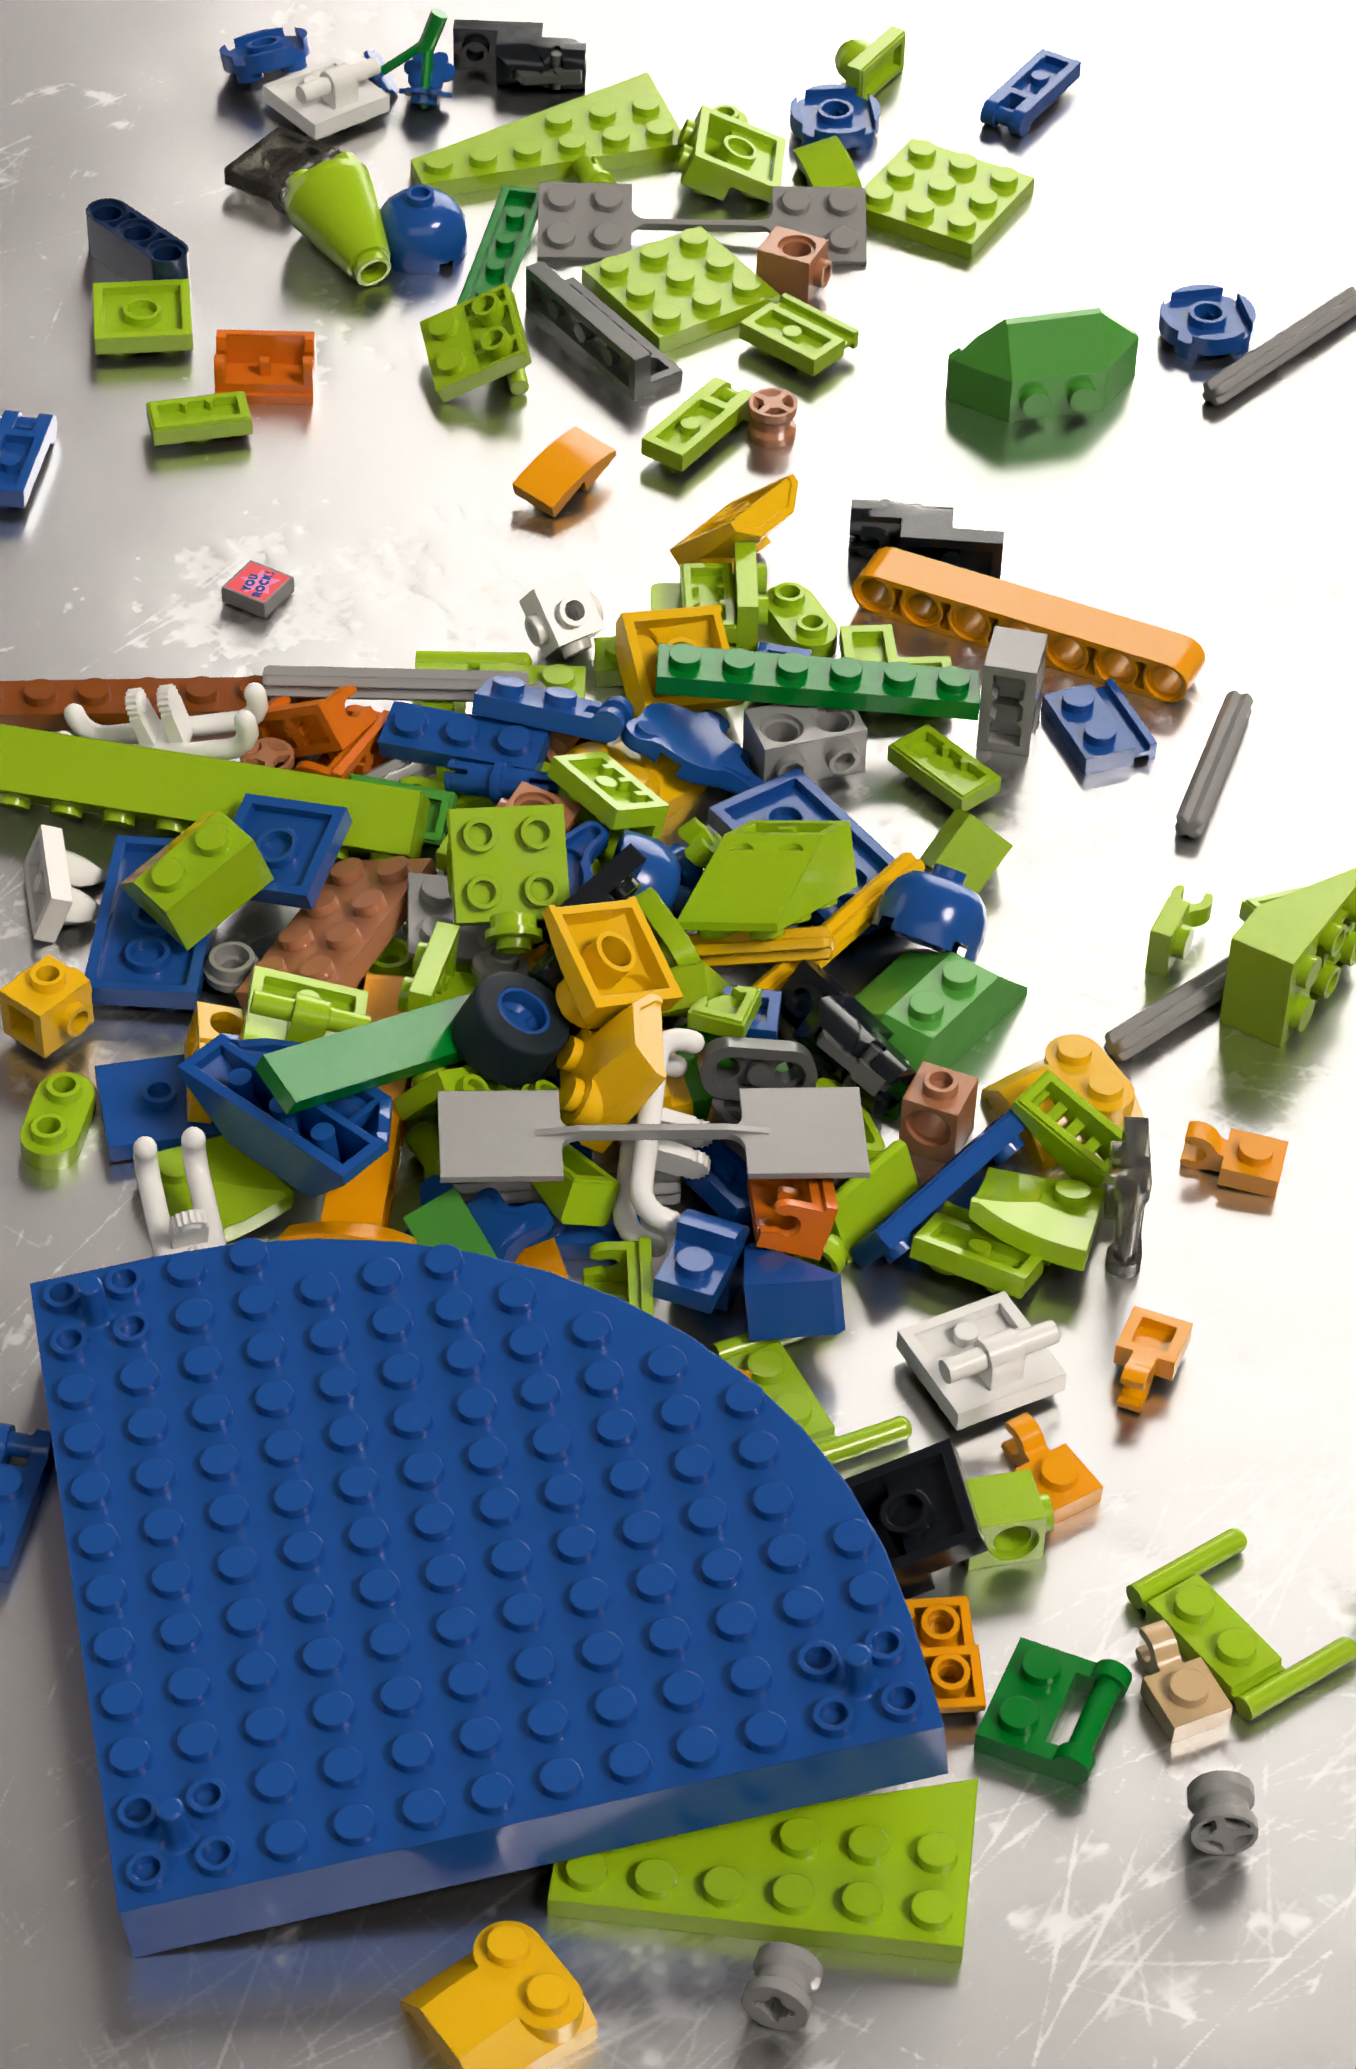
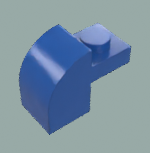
(703, 1263)

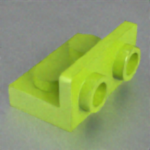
(609, 792)

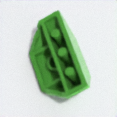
(1044, 366)
(938, 1007)

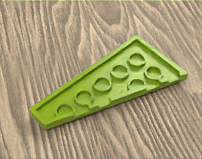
(619, 124)
(830, 1874)

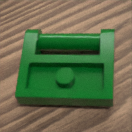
(1033, 1701)

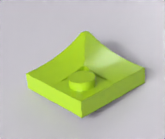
(243, 1188)
(1039, 1215)

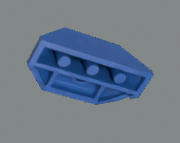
(307, 1148)

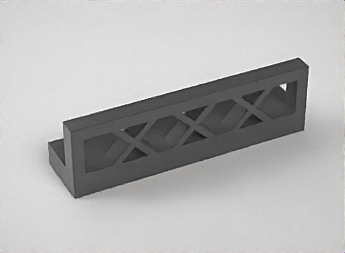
(598, 333)

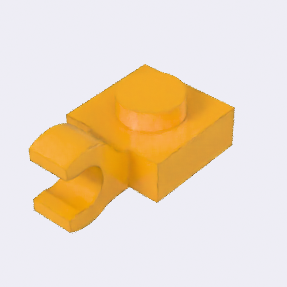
(1244, 1160)
(1148, 1347)
(1055, 1471)

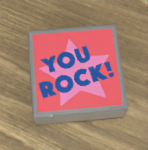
(257, 589)

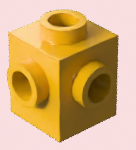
(46, 1005)

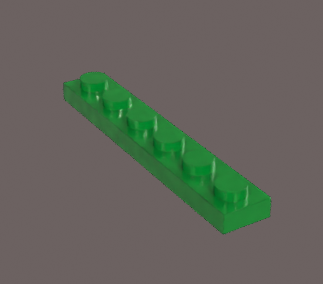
(817, 681)

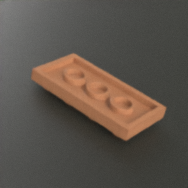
(349, 924)

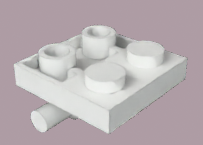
(328, 96)
(983, 1359)

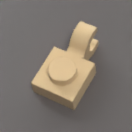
(1179, 1694)

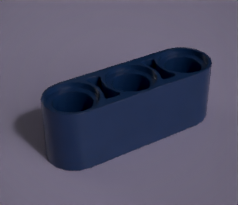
(134, 244)

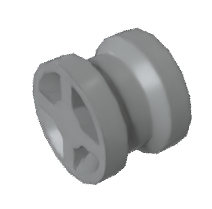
(1222, 1812)
(782, 1986)

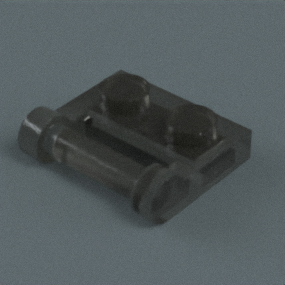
(272, 161)
(1128, 1196)

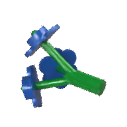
(425, 71)

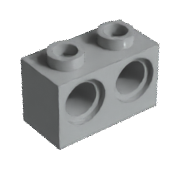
(1011, 691)
(814, 739)

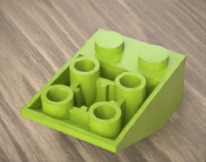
(771, 877)
(1290, 958)

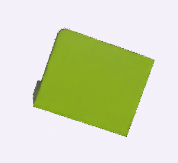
(967, 847)

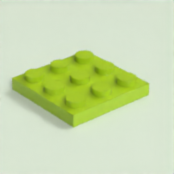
(944, 198)
(679, 288)

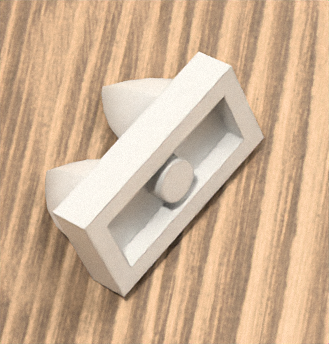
(52, 883)

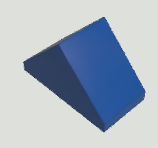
(789, 1296)

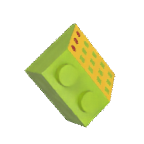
(199, 878)

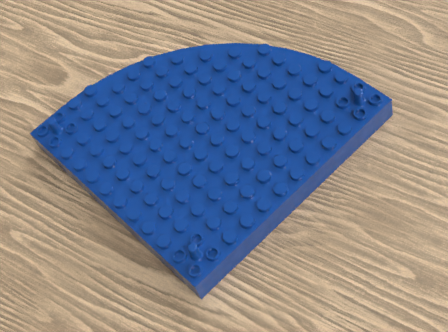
(442, 1581)

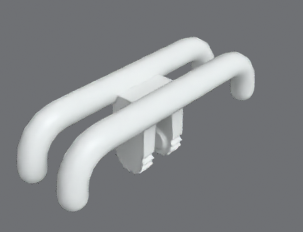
(176, 726)
(642, 1157)
(190, 1228)

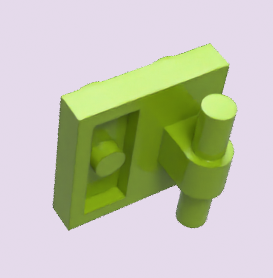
(477, 344)
(300, 1007)

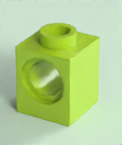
(1011, 1518)

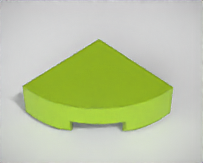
(726, 1014)

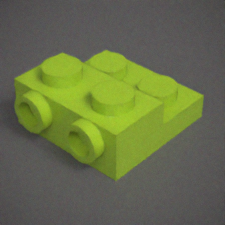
(728, 153)

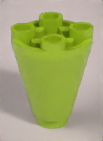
(341, 216)

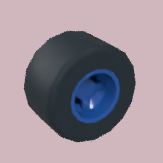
(510, 1029)

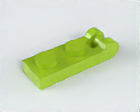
(697, 424)

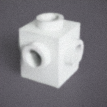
(562, 616)

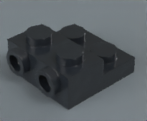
(921, 1513)

